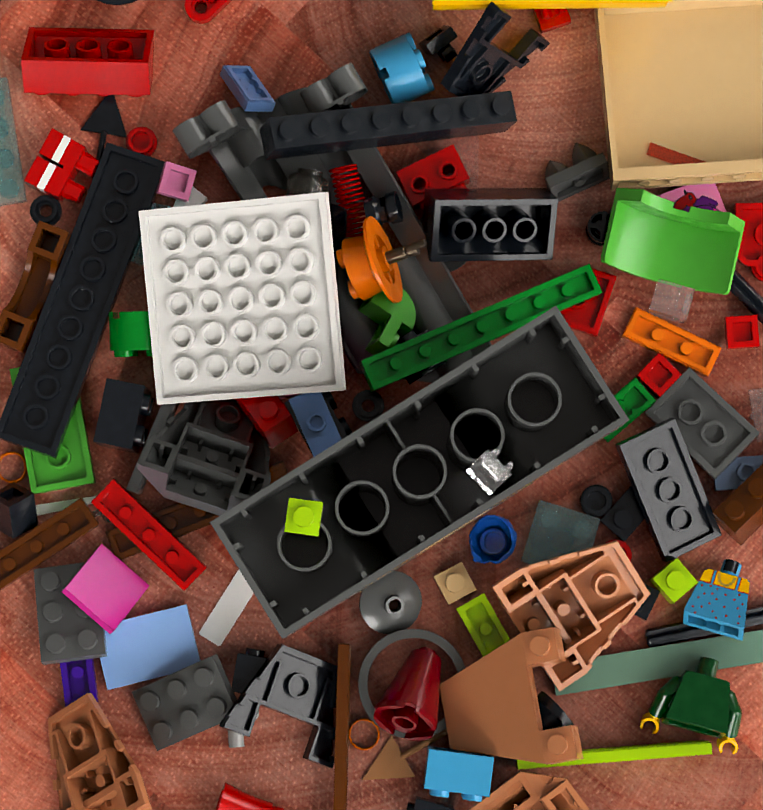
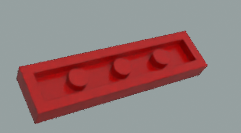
(149, 534)

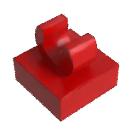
(551, 18)

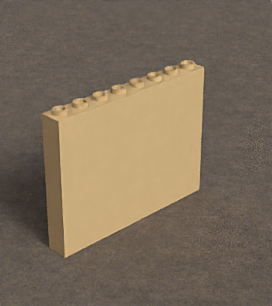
(685, 83)

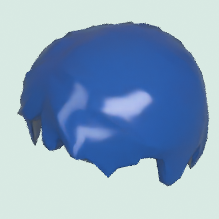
(492, 539)

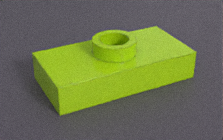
(483, 624)

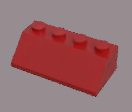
(88, 61)

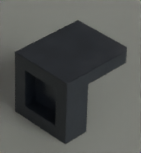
(17, 510)

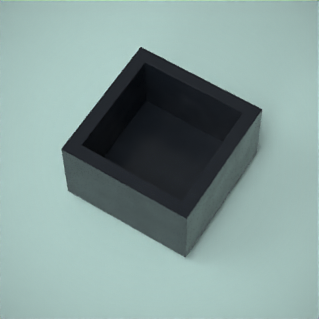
(123, 416)

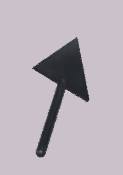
(107, 121)

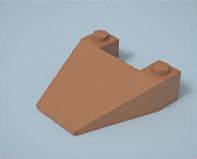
(496, 705)

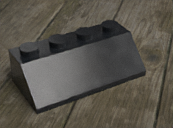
(489, 224)

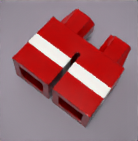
(59, 181)

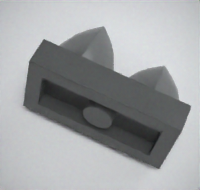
(586, 172)

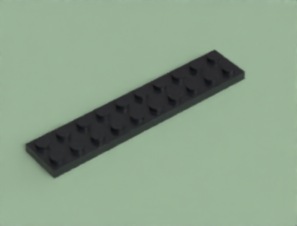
(80, 301)

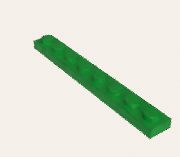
(478, 328)

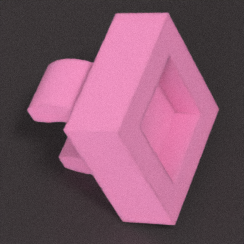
(176, 181)

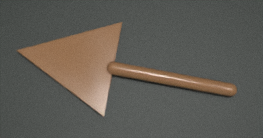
(393, 763)

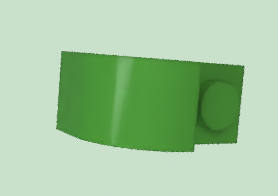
(393, 320)

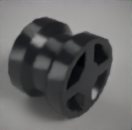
(600, 222)

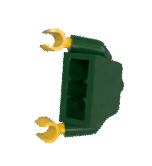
(698, 704)

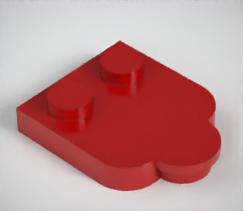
(751, 245)

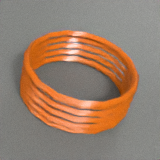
(25, 470)
(364, 719)

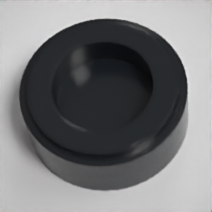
(596, 500)

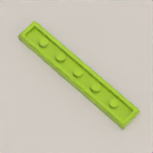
(630, 753)

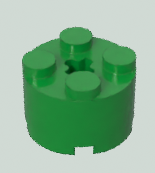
(129, 333)

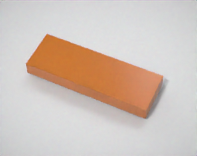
(671, 342)

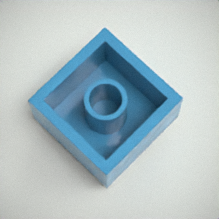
(458, 773)

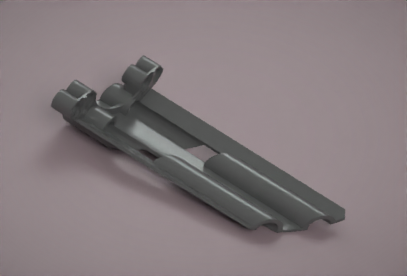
(237, 148)

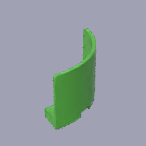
(671, 244)

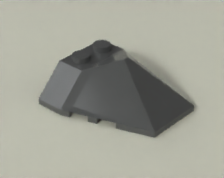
(207, 457)

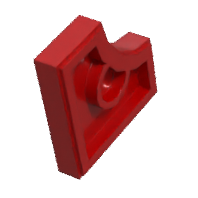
(588, 315)

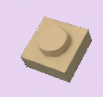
(455, 583)

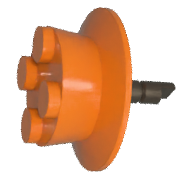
(373, 262)

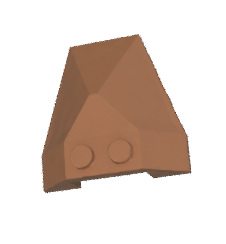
(580, 594)
(92, 761)

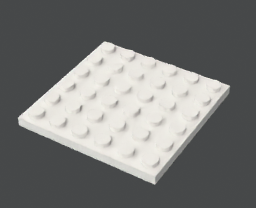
(242, 299)

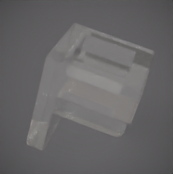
(671, 301)

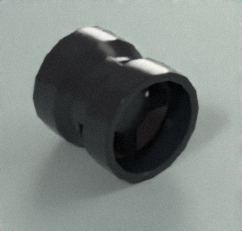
(385, 208)

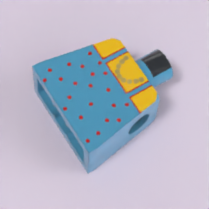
(719, 601)

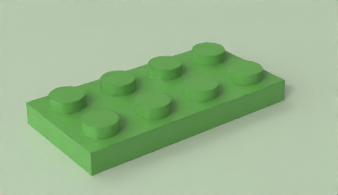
(73, 463)

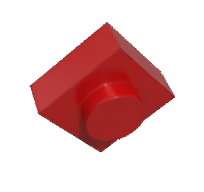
(741, 332)
(658, 375)

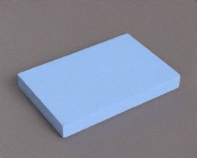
(149, 647)

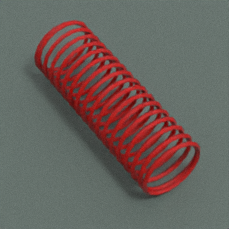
(338, 170)

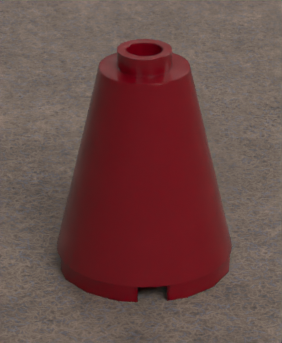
(412, 697)

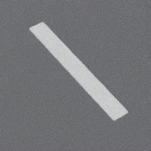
(227, 610)

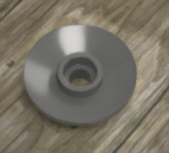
(376, 598)

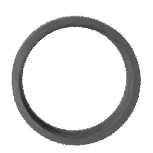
(384, 642)

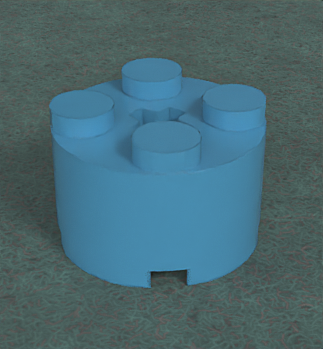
(401, 69)

